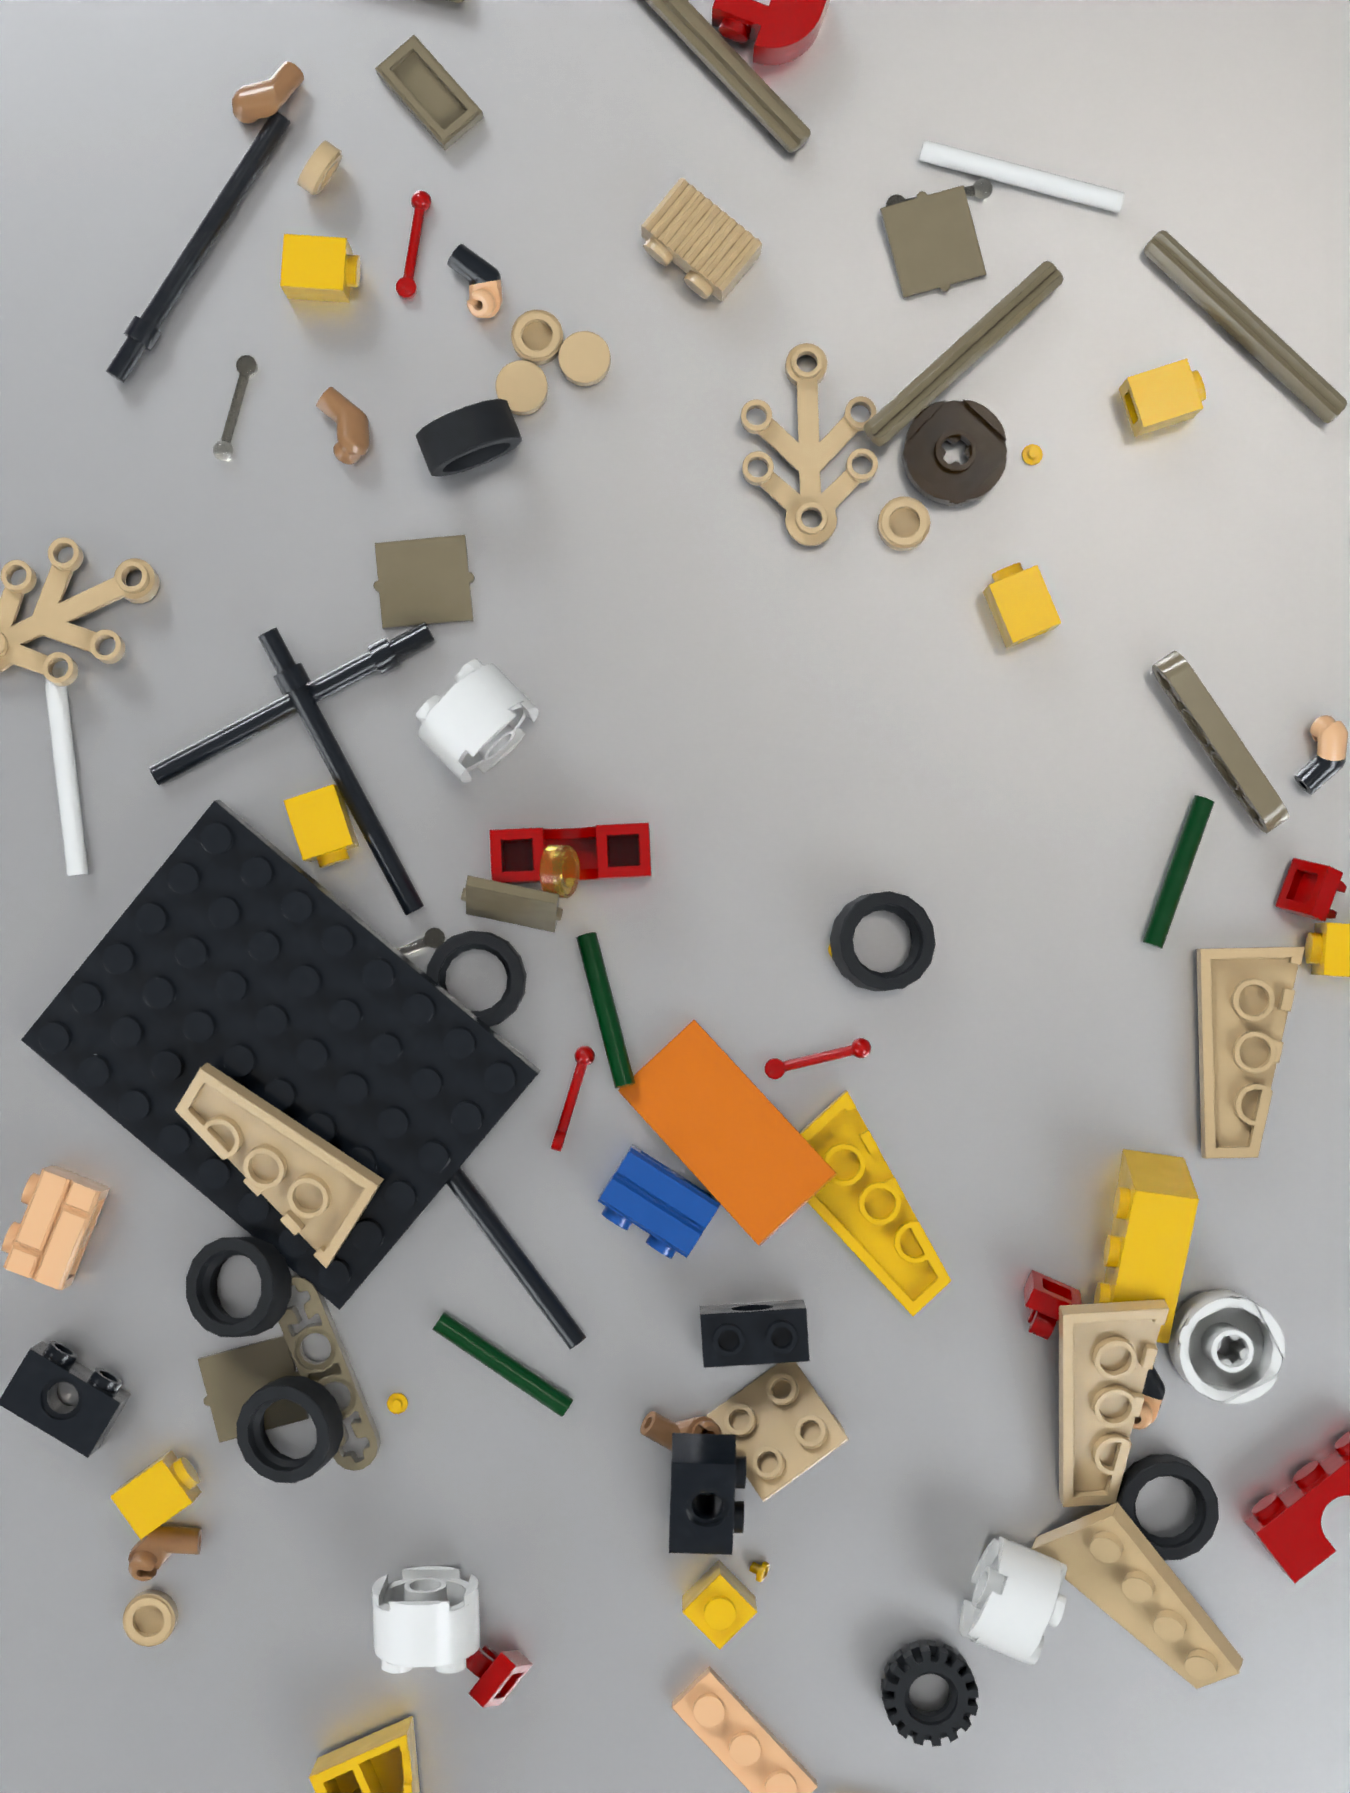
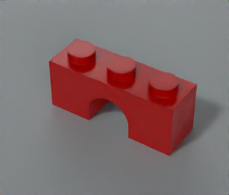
(602, 851)
(1291, 1521)

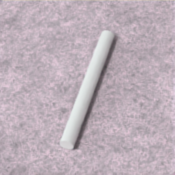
(1021, 176)
(66, 776)

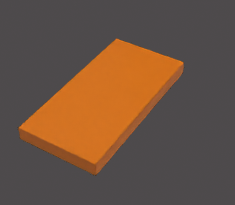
(727, 1133)

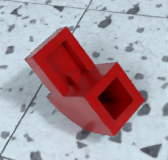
(779, 30)

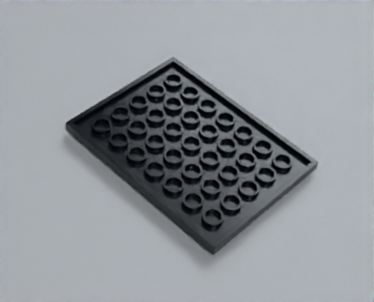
(300, 1003)

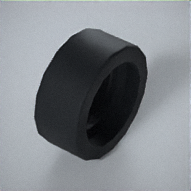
(468, 437)
(921, 938)
(503, 951)
(202, 1286)
(256, 1445)
(1207, 1511)

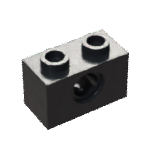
(754, 1333)
(35, 1398)
(705, 1466)

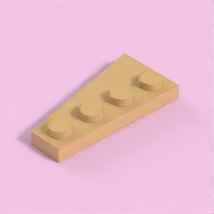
(1240, 1032)
(297, 1171)
(1101, 1385)
(1136, 1588)

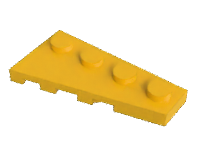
(870, 1209)

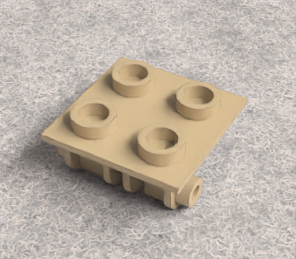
(779, 1427)

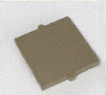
(933, 241)
(424, 581)
(511, 904)
(238, 1373)

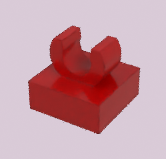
(1310, 890)
(1044, 1298)
(497, 1674)

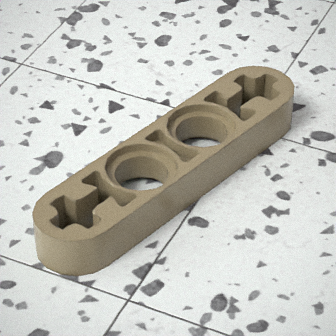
(1220, 741)
(333, 1369)

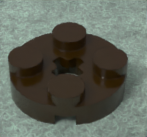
(953, 422)

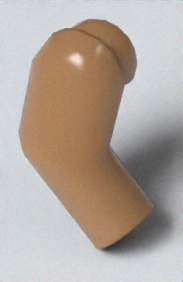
(267, 96)
(351, 426)
(661, 1428)
(157, 1546)

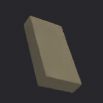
(429, 92)

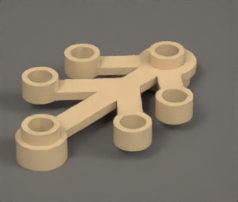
(808, 454)
(54, 618)

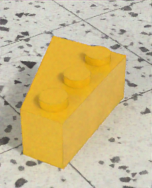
(1149, 1232)
(372, 1764)

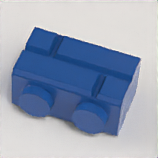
(658, 1203)

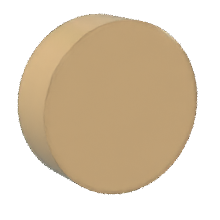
(320, 168)
(537, 337)
(584, 358)
(522, 386)
(903, 523)
(150, 1618)

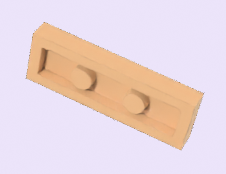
(740, 1738)

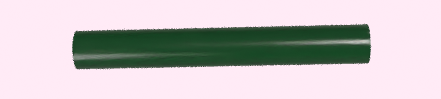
(1178, 871)
(605, 1010)
(503, 1364)

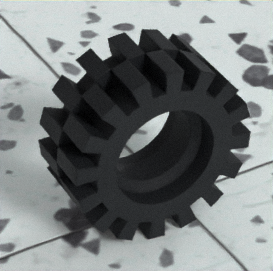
(938, 1723)

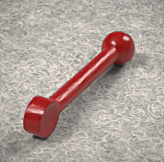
(406, 285)
(859, 1048)
(583, 1056)

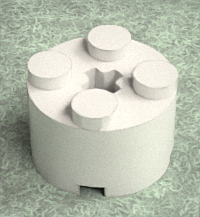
(475, 720)
(1255, 1348)
(1013, 1600)
(426, 1619)

